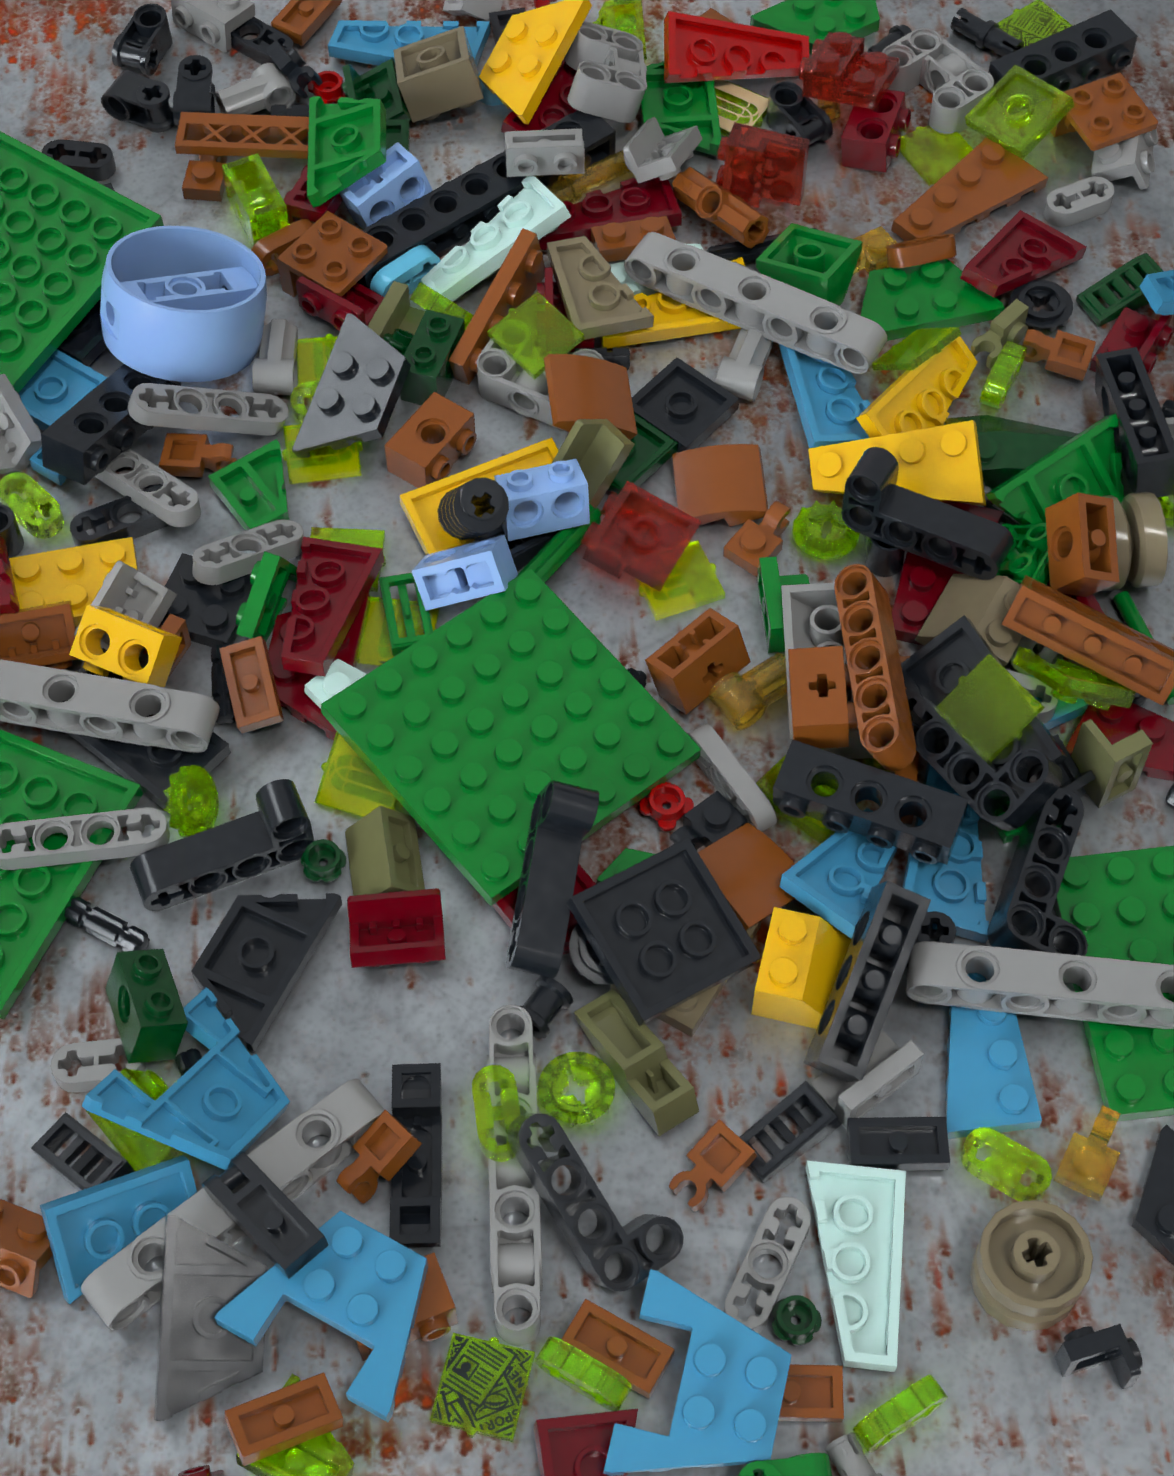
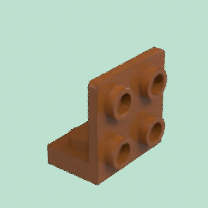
(1106, 113)
(330, 256)

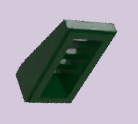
(1118, 281)

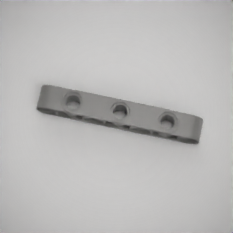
(756, 302)
(105, 707)
(1034, 984)
(514, 1248)
(124, 1290)

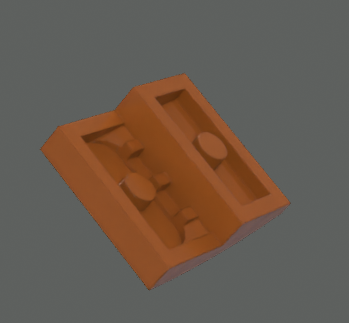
(589, 390)
(721, 483)
(749, 873)

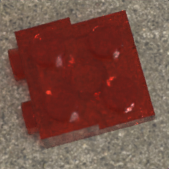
(846, 73)
(763, 165)
(639, 536)

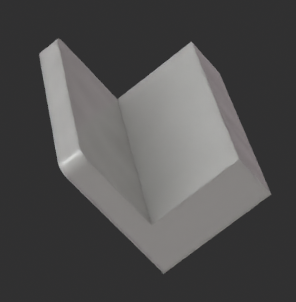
(886, 1072)

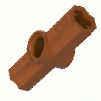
(720, 207)

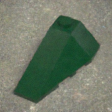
(1011, 446)

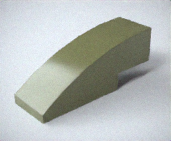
(638, 1062)

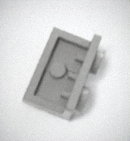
(212, 19)
(544, 152)
(655, 155)
(1127, 159)
(18, 433)
(133, 595)

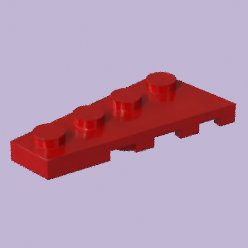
(725, 50)

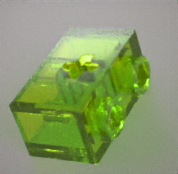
(254, 197)

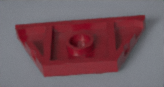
(291, 684)

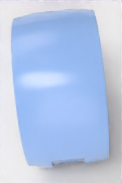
(183, 303)

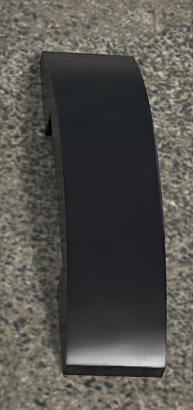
(418, 1183)

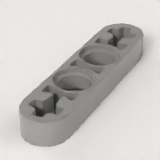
(257, 411)
(156, 502)
(79, 830)

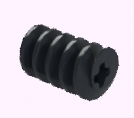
(473, 509)

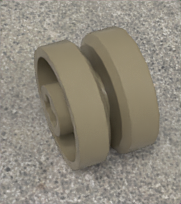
(1140, 540)
(1031, 1265)

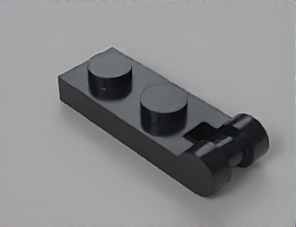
(266, 1215)

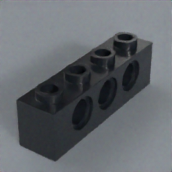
(1074, 54)
(96, 428)
(1142, 430)
(854, 781)
(867, 982)

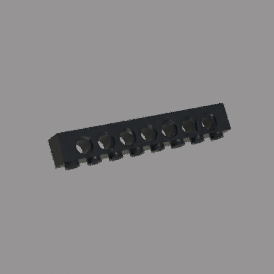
(452, 210)

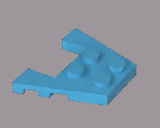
(54, 391)
(212, 1107)
(355, 1285)
(725, 1395)

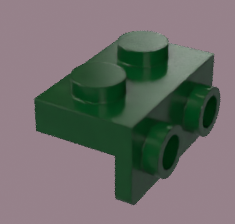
(377, 84)

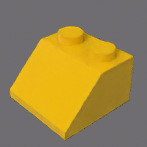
(798, 968)

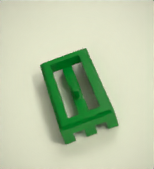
(400, 581)

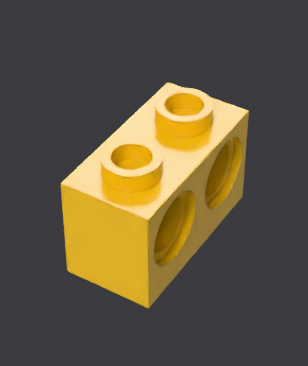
(127, 640)

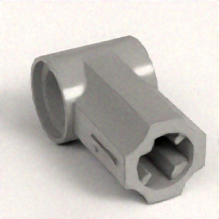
(264, 89)
(276, 367)
(744, 368)

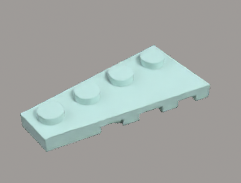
(489, 244)
(861, 1249)

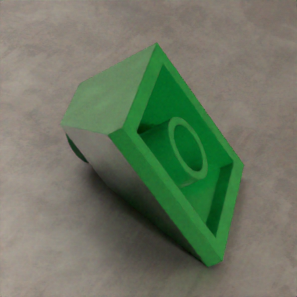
(812, 261)

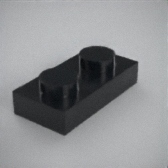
(899, 1143)

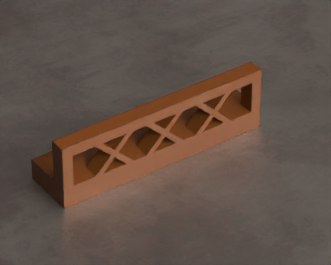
(242, 135)
(1092, 639)

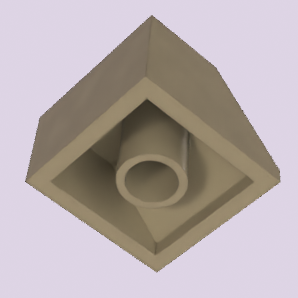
(437, 75)
(984, 604)

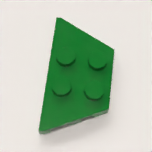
(820, 17)
(682, 107)
(343, 144)
(925, 298)
(1078, 466)

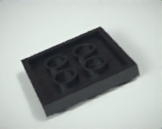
(663, 931)

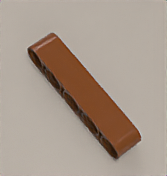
(874, 668)

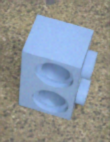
(386, 187)
(545, 499)
(464, 572)

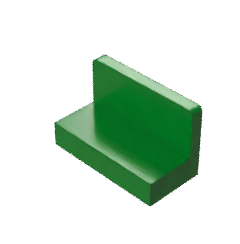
(770, 597)

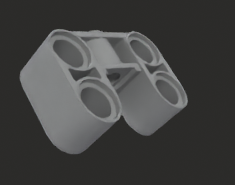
(944, 72)
(608, 73)
(509, 385)

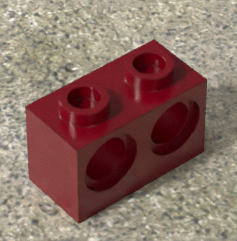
(875, 134)

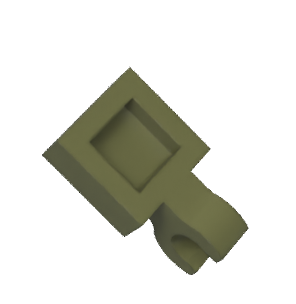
(1006, 326)

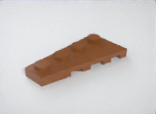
(969, 192)
(509, 289)

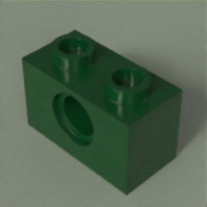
(429, 356)
(146, 1005)

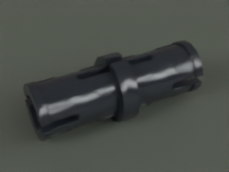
(985, 33)

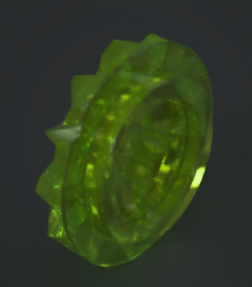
(808, 532)
(203, 800)
(585, 1070)

